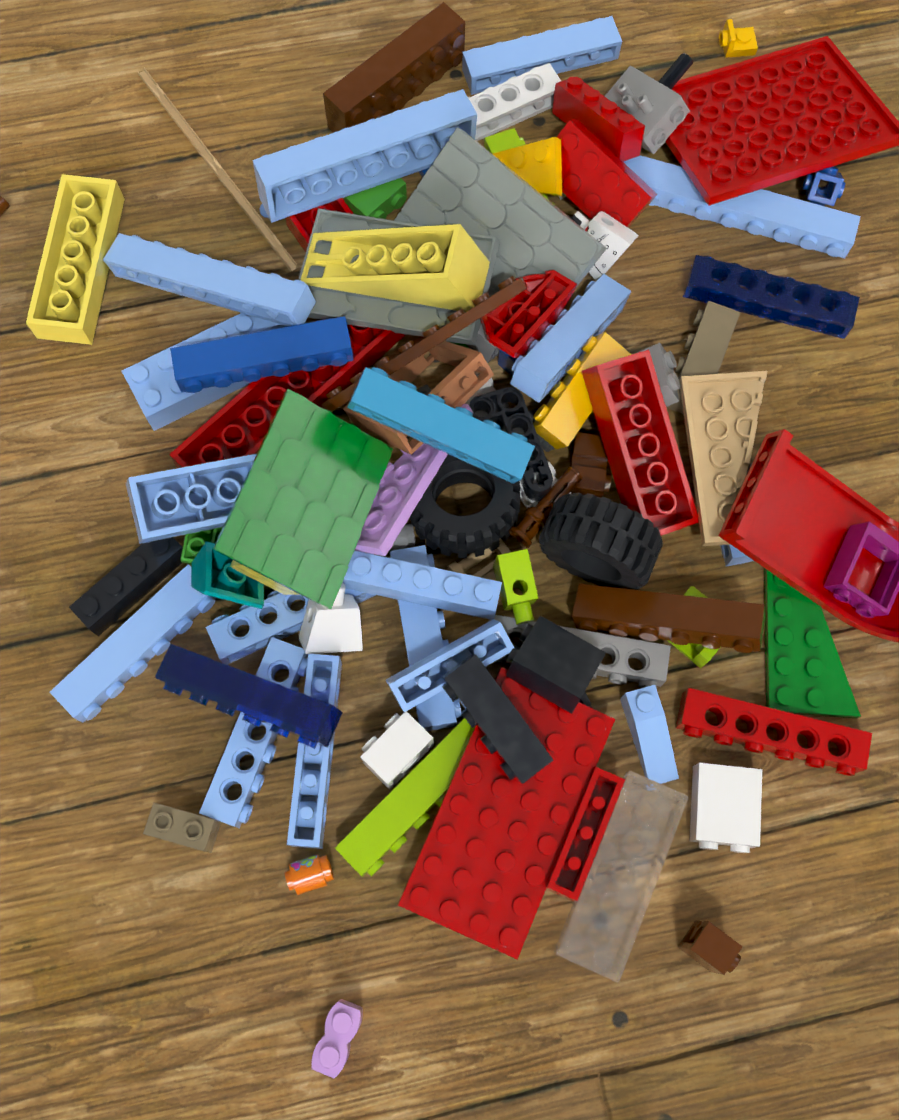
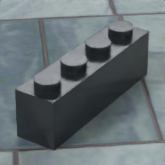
(127, 584)
(497, 719)

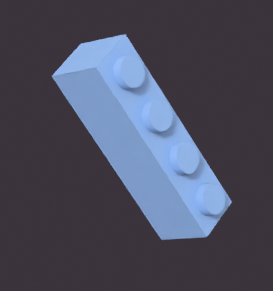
(425, 677)

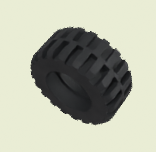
(470, 532)
(601, 541)

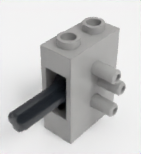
(653, 101)

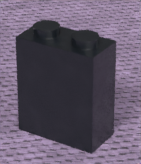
(554, 663)

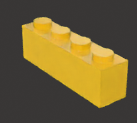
(569, 401)

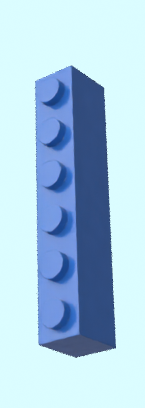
(261, 355)

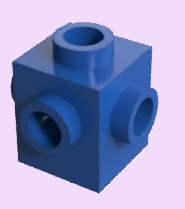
(824, 195)

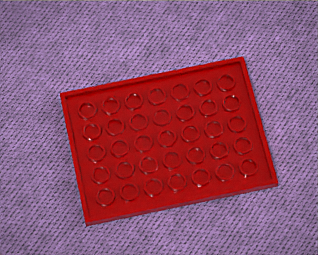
(777, 120)

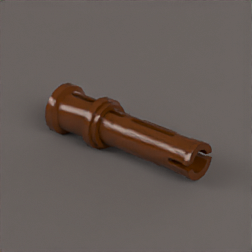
(535, 516)

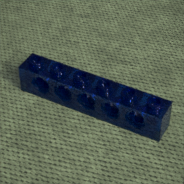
(758, 302)

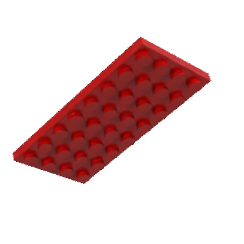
(500, 837)

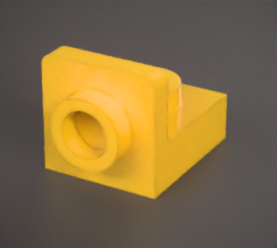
(737, 41)

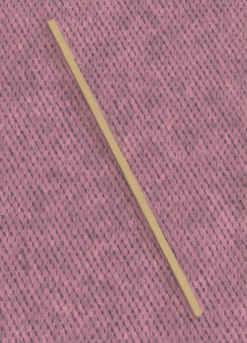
(218, 170)

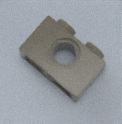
(182, 827)

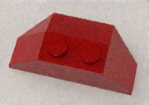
(527, 315)

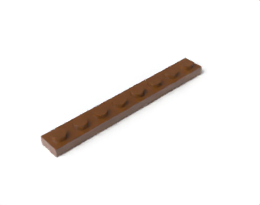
(433, 337)

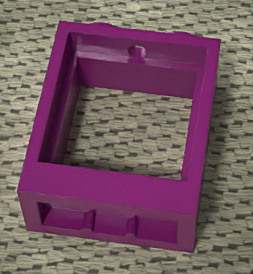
(887, 586)

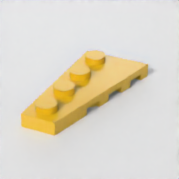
(537, 164)

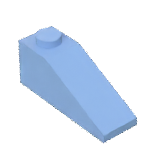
(650, 733)

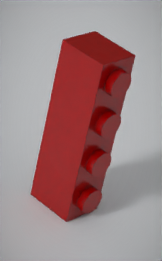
(601, 116)
(585, 834)

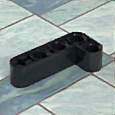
(517, 418)

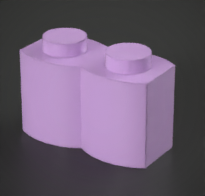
(334, 1047)

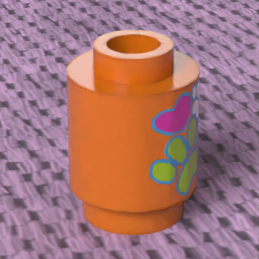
(309, 874)

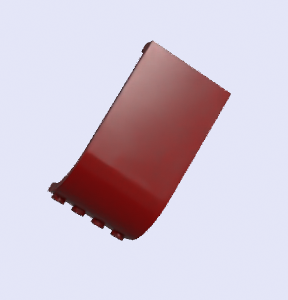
(794, 523)

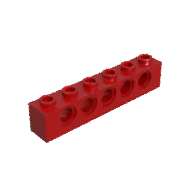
(851, 743)

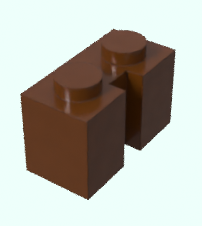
(591, 462)
(711, 947)

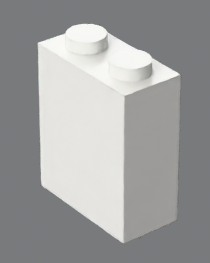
(726, 807)

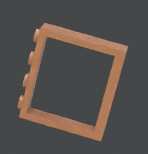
(454, 388)

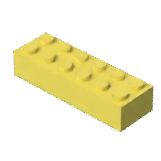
(72, 263)

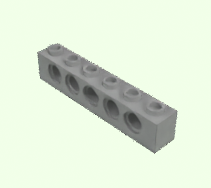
(652, 655)

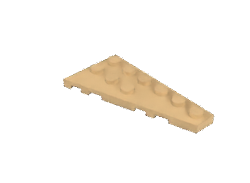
(720, 437)

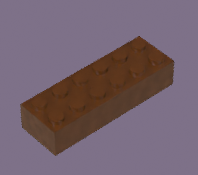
(397, 70)

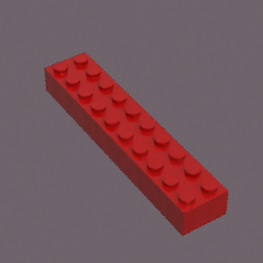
(244, 421)

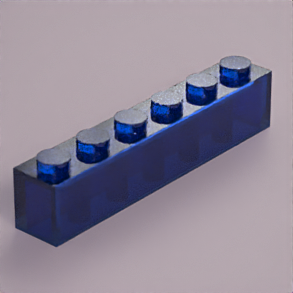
(248, 695)

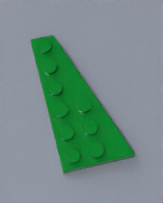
(801, 657)

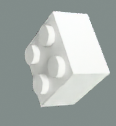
(396, 749)

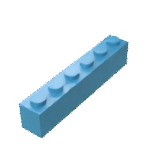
(440, 425)

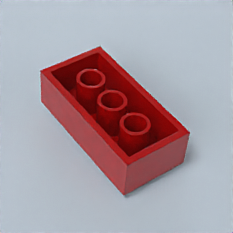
(598, 178)

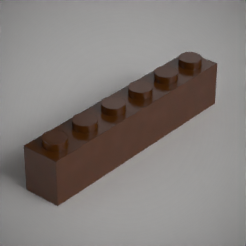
(670, 617)

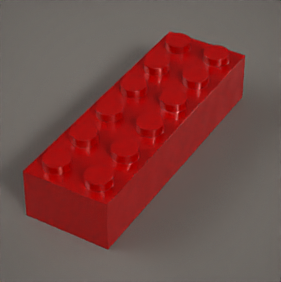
(640, 441)

